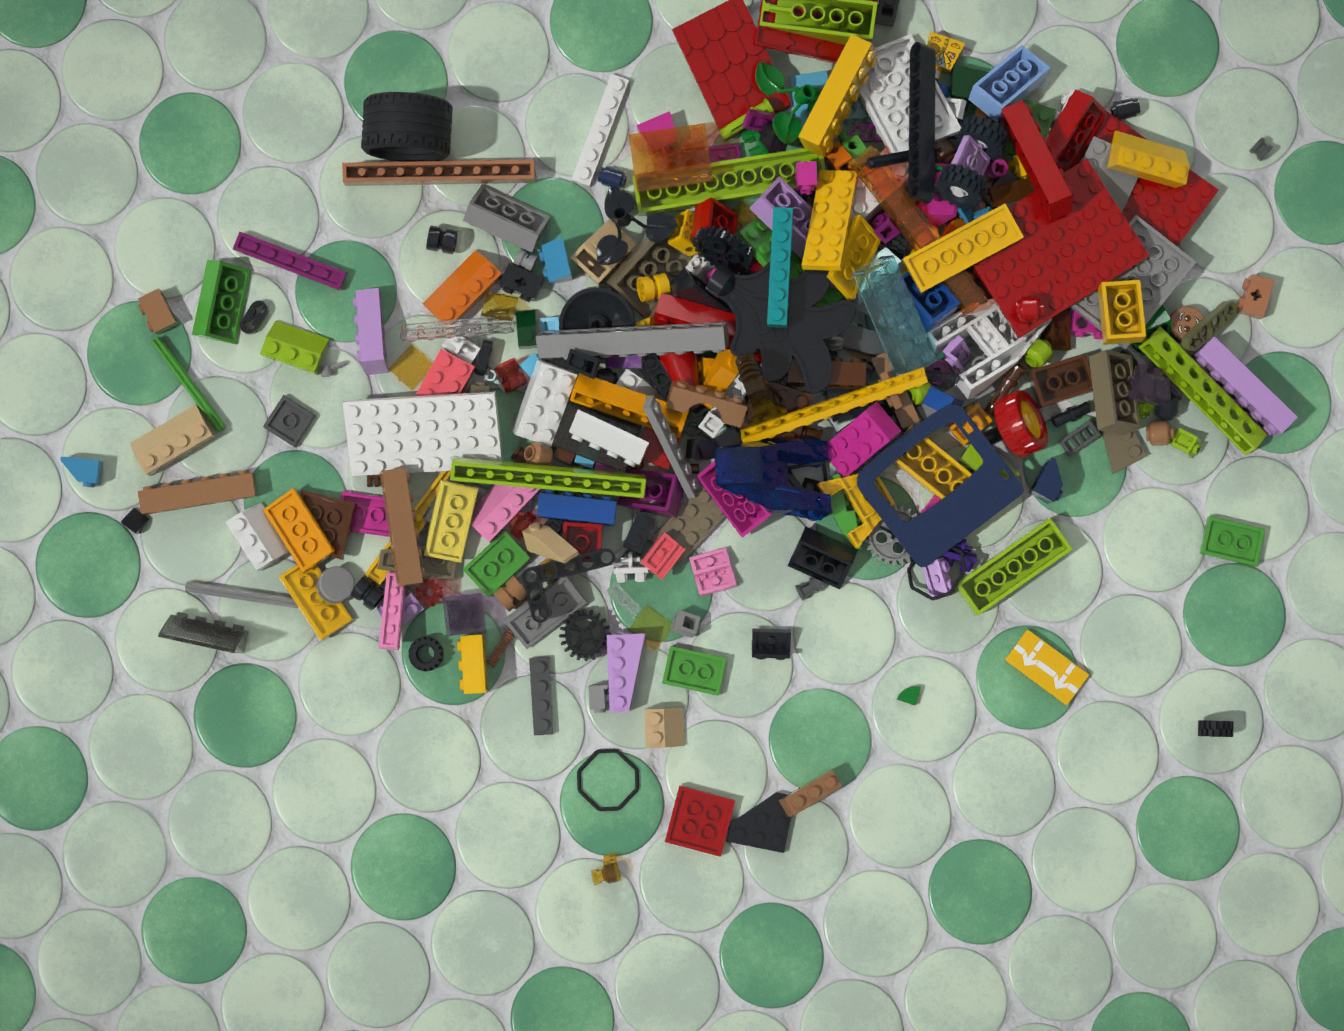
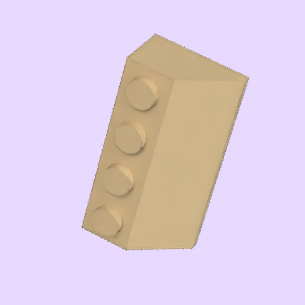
(172, 440)

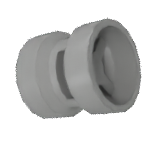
(525, 260)

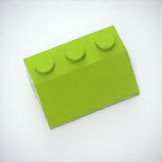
(295, 347)

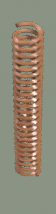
(504, 643)

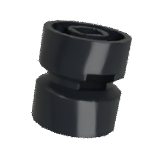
(435, 239)
(368, 593)

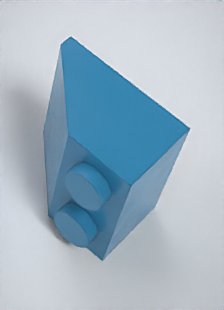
(556, 262)

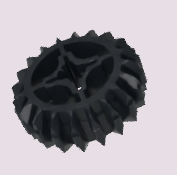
(575, 649)

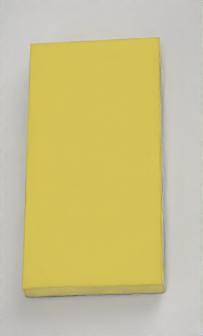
(450, 521)

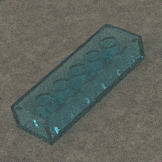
(894, 315)

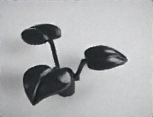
(617, 207)

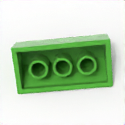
(221, 301)

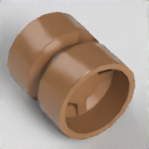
(510, 593)

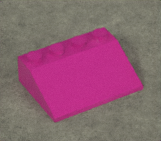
(740, 512)

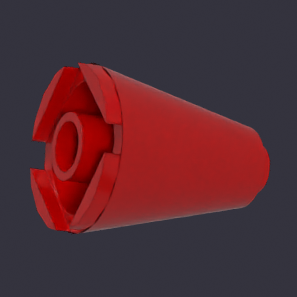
(681, 367)

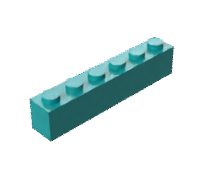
(780, 267)

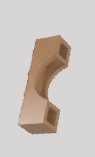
(683, 396)

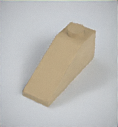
(547, 543)

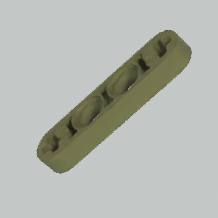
(1193, 338)

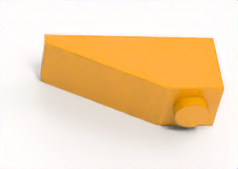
(721, 373)

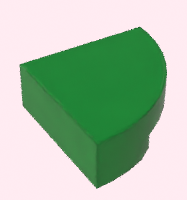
(909, 695)

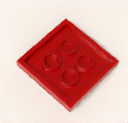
(699, 821)

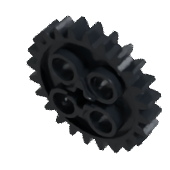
(723, 248)

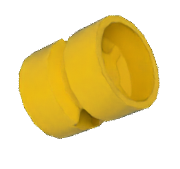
(649, 288)

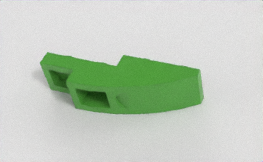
(844, 519)

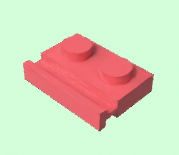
(662, 555)

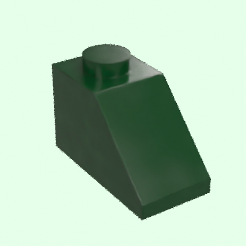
(526, 329)

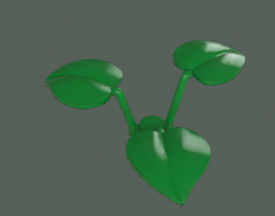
(771, 79)

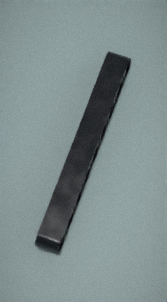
(921, 123)

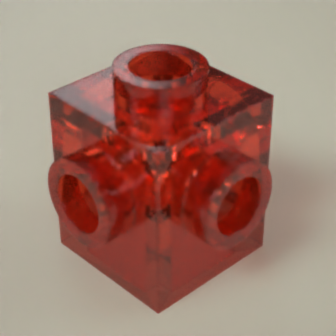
(429, 601)

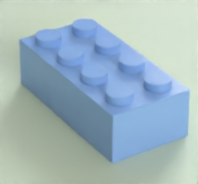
(1009, 82)

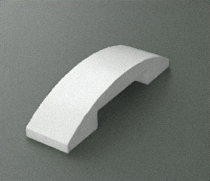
(713, 422)

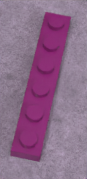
(289, 261)

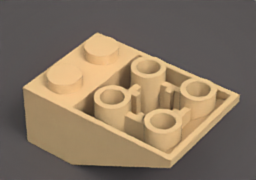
(586, 257)

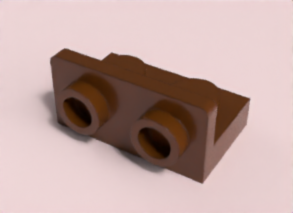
(1059, 332)

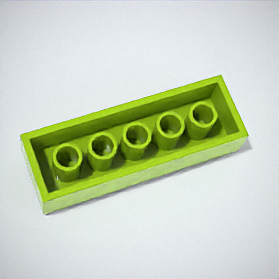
(1013, 567)

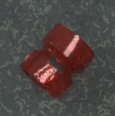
(510, 374)

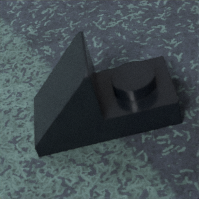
(582, 363)

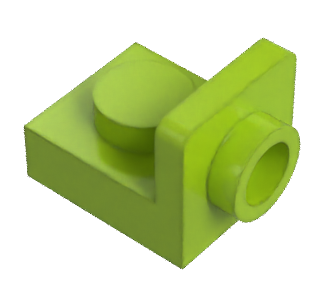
(1186, 443)

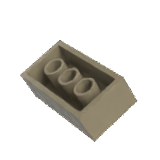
(1111, 392)

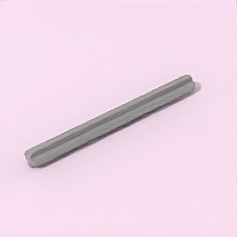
(240, 594)

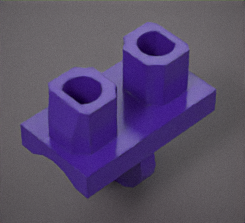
(970, 558)

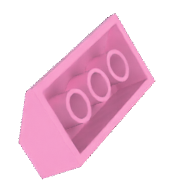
(499, 507)

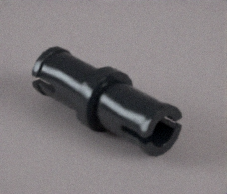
(1070, 414)

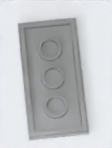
(562, 600)

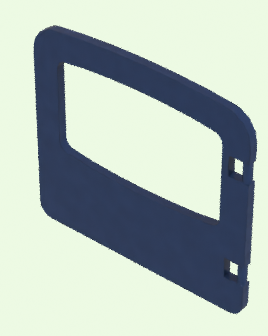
(957, 513)

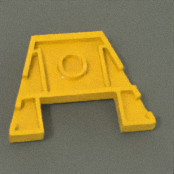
(862, 507)

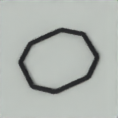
(944, 594)
(626, 760)

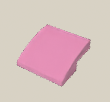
(713, 572)

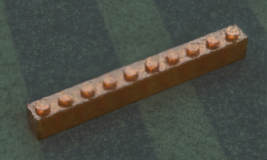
(913, 223)

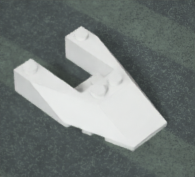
(993, 336)

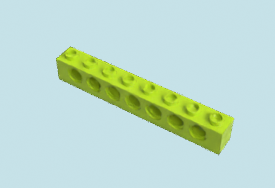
(1202, 390)

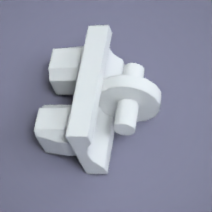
(462, 348)
(630, 565)

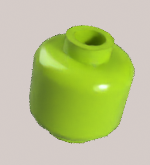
(1038, 353)
(918, 394)

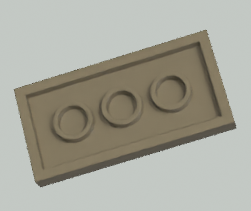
(693, 522)

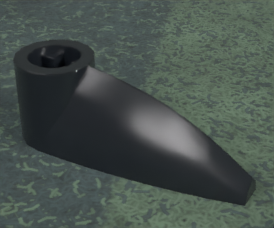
(699, 449)

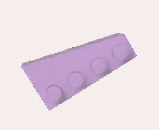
(371, 331)
(624, 659)

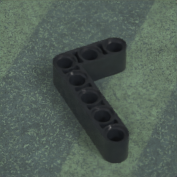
(664, 388)
(559, 573)

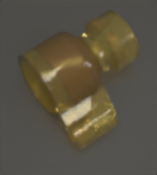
(609, 873)

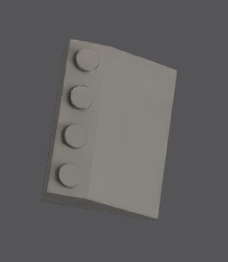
(1117, 183)

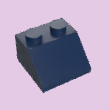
(1048, 483)

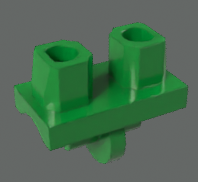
(750, 135)

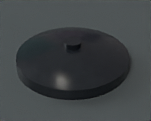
(596, 309)

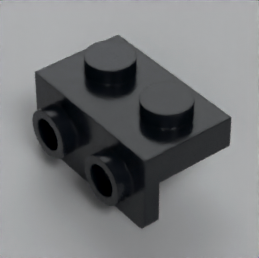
(771, 643)

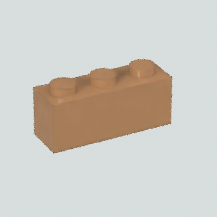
(810, 793)

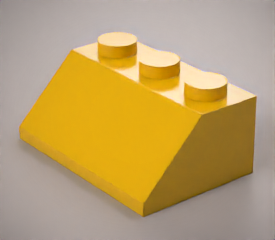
(473, 664)

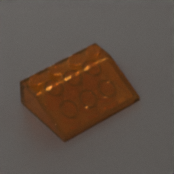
(670, 157)

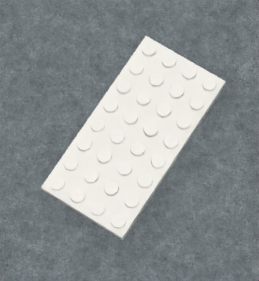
(421, 432)

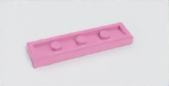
(392, 614)

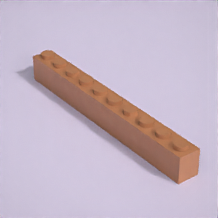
(438, 172)

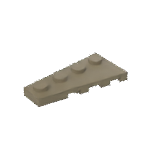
(1122, 449)
(432, 566)

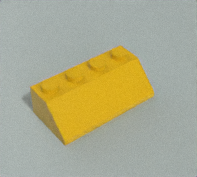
(1148, 160)

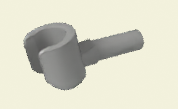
(326, 369)

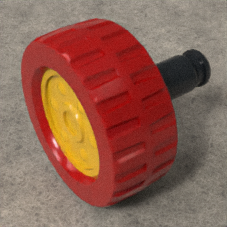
(1018, 424)

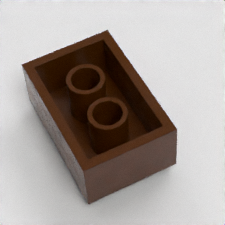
(1061, 380)

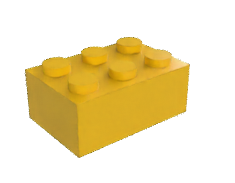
(1121, 312)

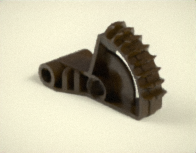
(762, 403)

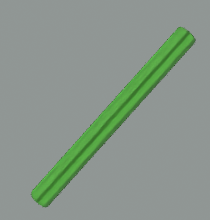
(188, 384)

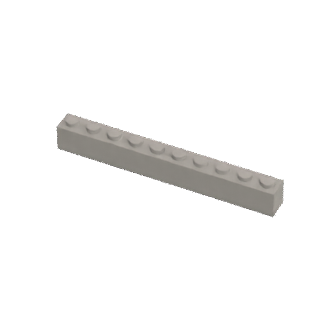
(634, 340)

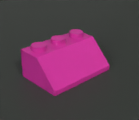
(938, 210)

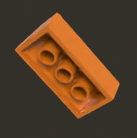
(463, 288)

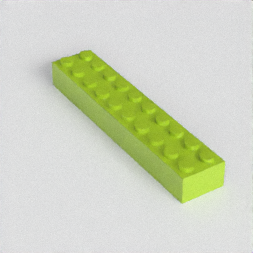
(731, 182)

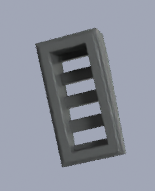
(1094, 429)

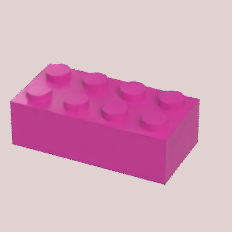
(861, 439)

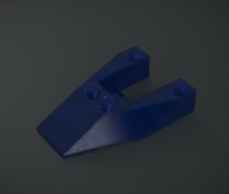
(761, 475)

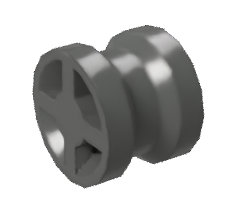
(1261, 149)

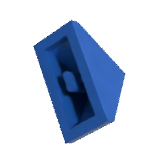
(938, 399)

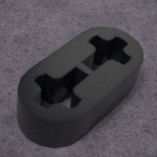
(257, 320)
(484, 357)

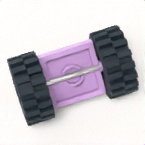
(963, 180)

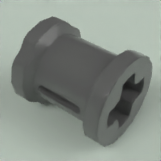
(807, 588)

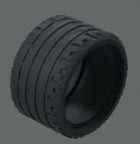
(406, 127)

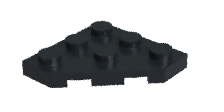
(762, 826)

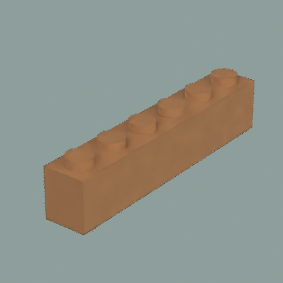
(198, 493)
(401, 527)

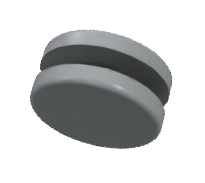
(335, 585)

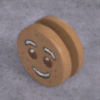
(1183, 320)

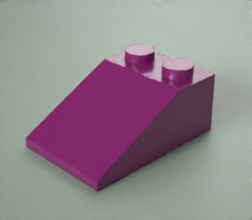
(661, 495)

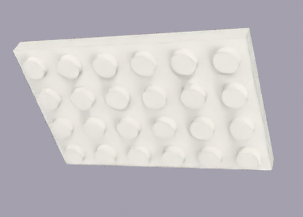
(888, 97)

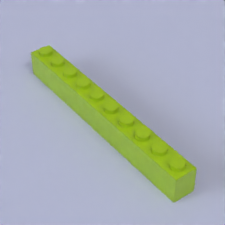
(548, 477)

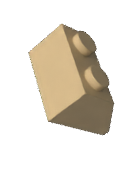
(664, 727)

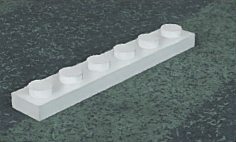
(600, 130)

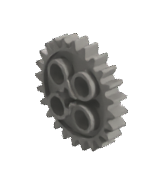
(885, 550)

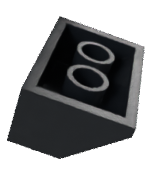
(692, 288)
(822, 557)

